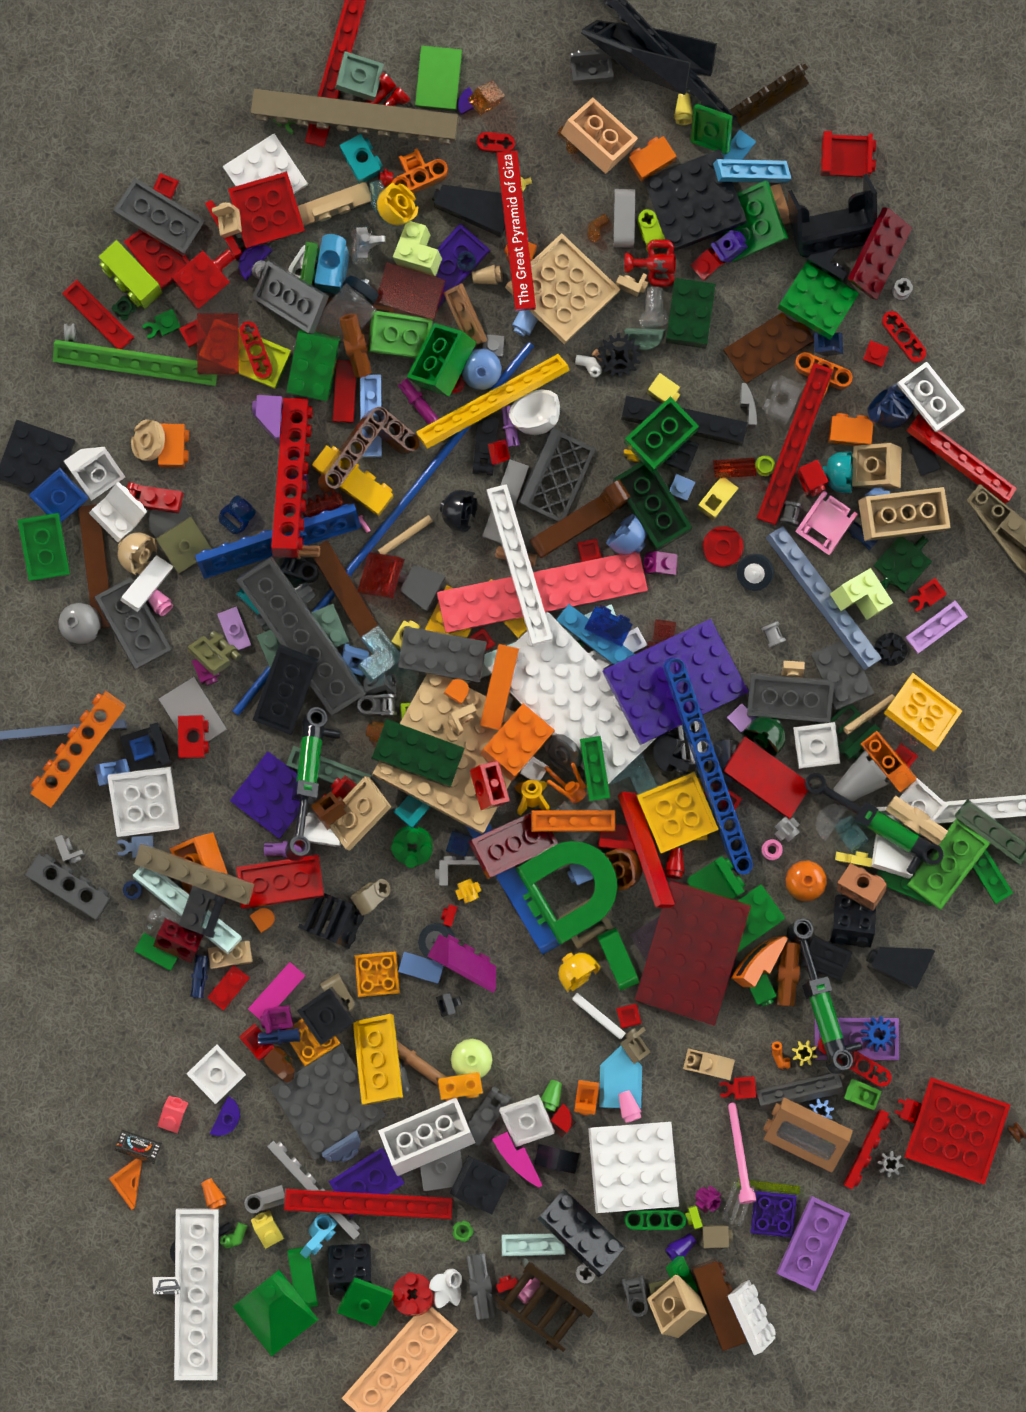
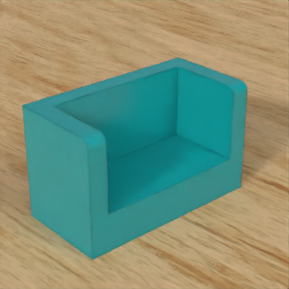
(411, 811)

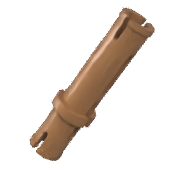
(410, 1058)

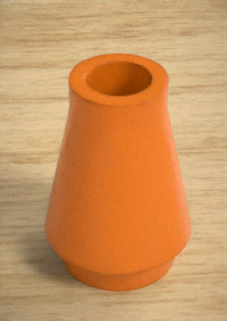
(214, 1197)

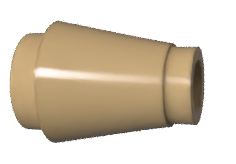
(488, 275)

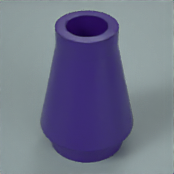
(680, 1247)

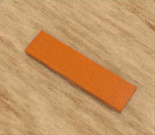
(499, 687)
(572, 820)

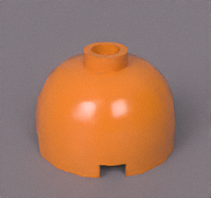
(805, 881)

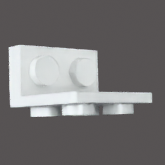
(118, 512)

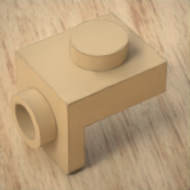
(228, 219)

